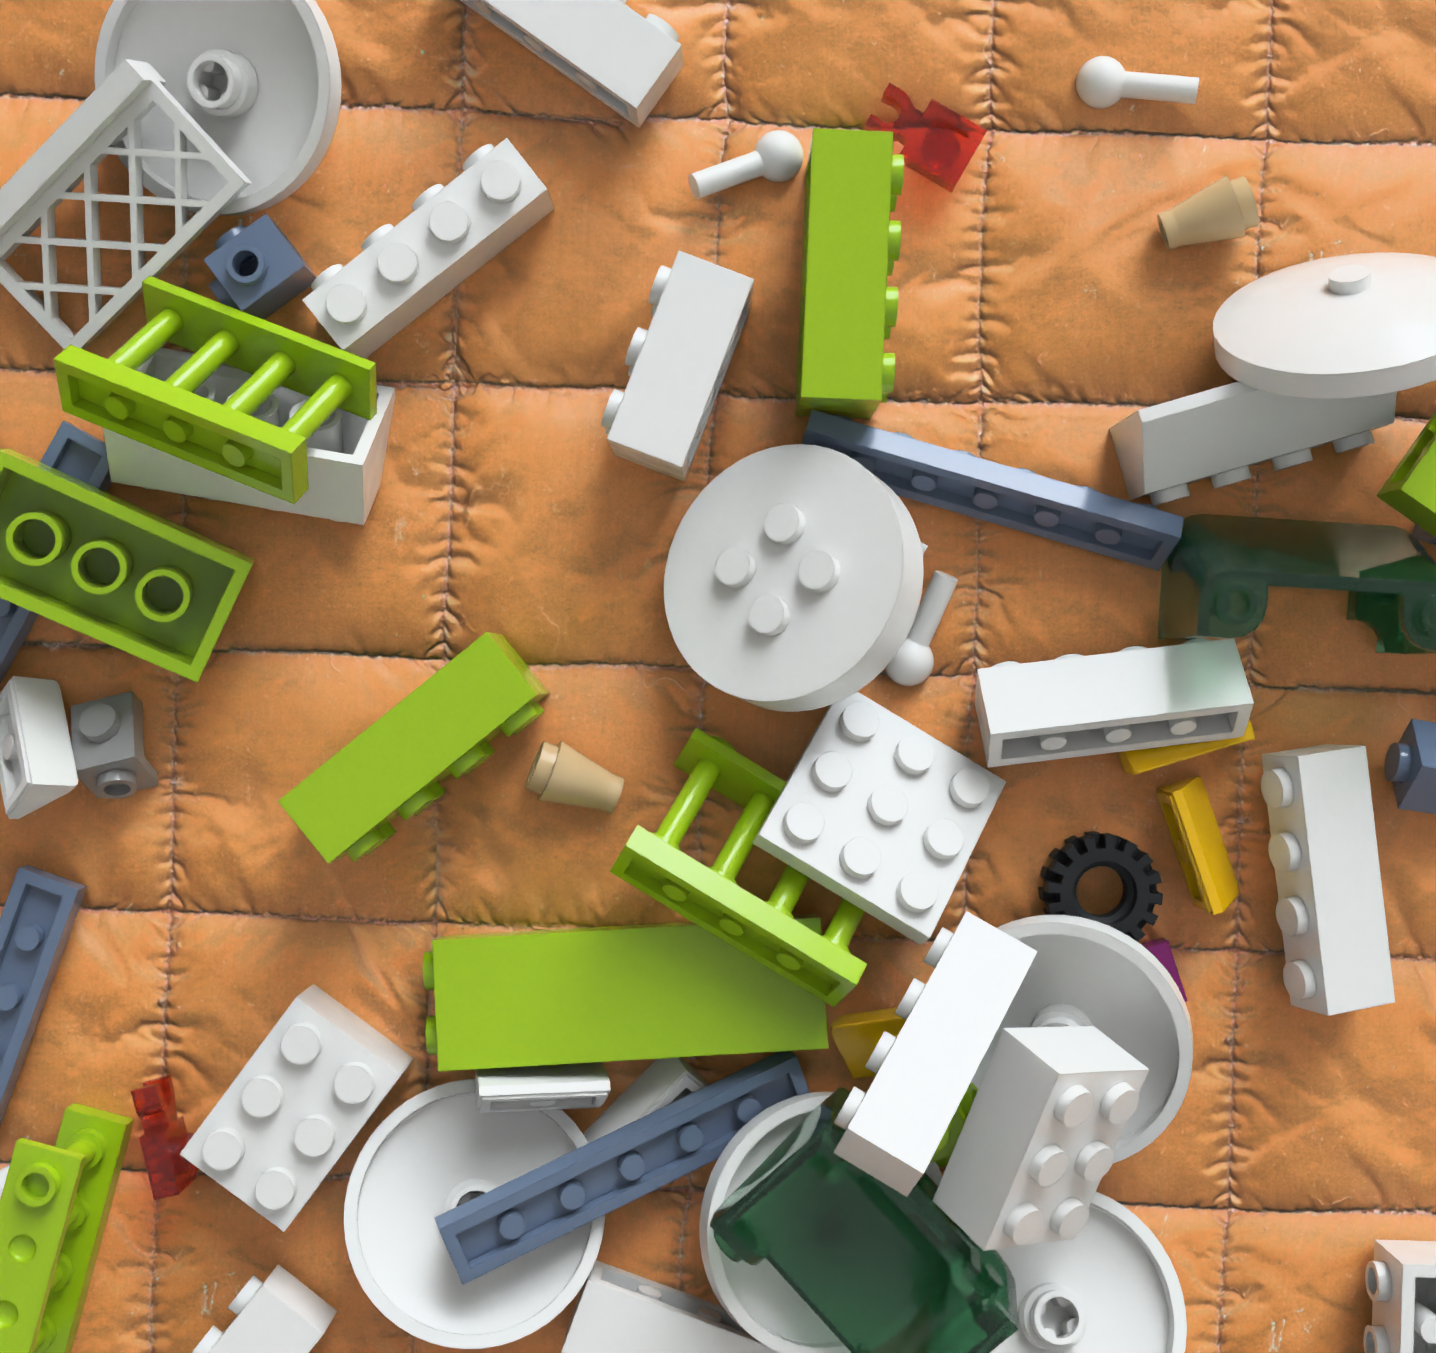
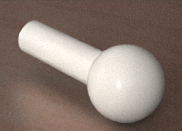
(1104, 82)
(775, 157)
(915, 658)

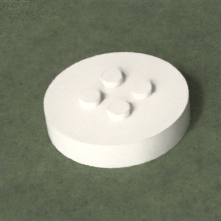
(793, 578)

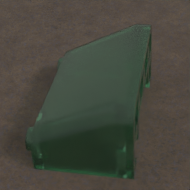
(1224, 564)
(864, 1256)

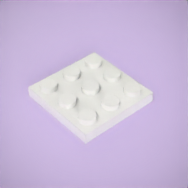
(881, 815)

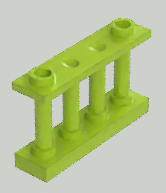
(199, 429)
(712, 895)
(54, 1227)

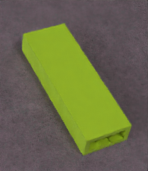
(610, 997)

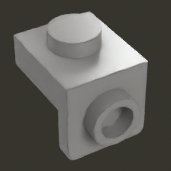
(110, 746)

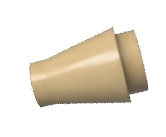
(1210, 215)
(572, 779)

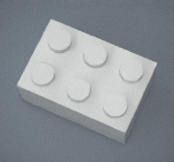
(678, 364)
(296, 1106)
(1039, 1135)

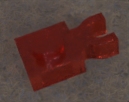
(934, 142)
(163, 1138)

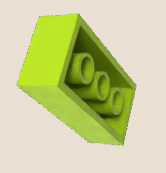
(845, 273)
(113, 567)
(413, 747)

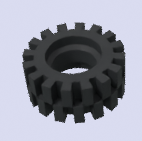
(1111, 851)

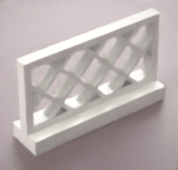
(73, 155)

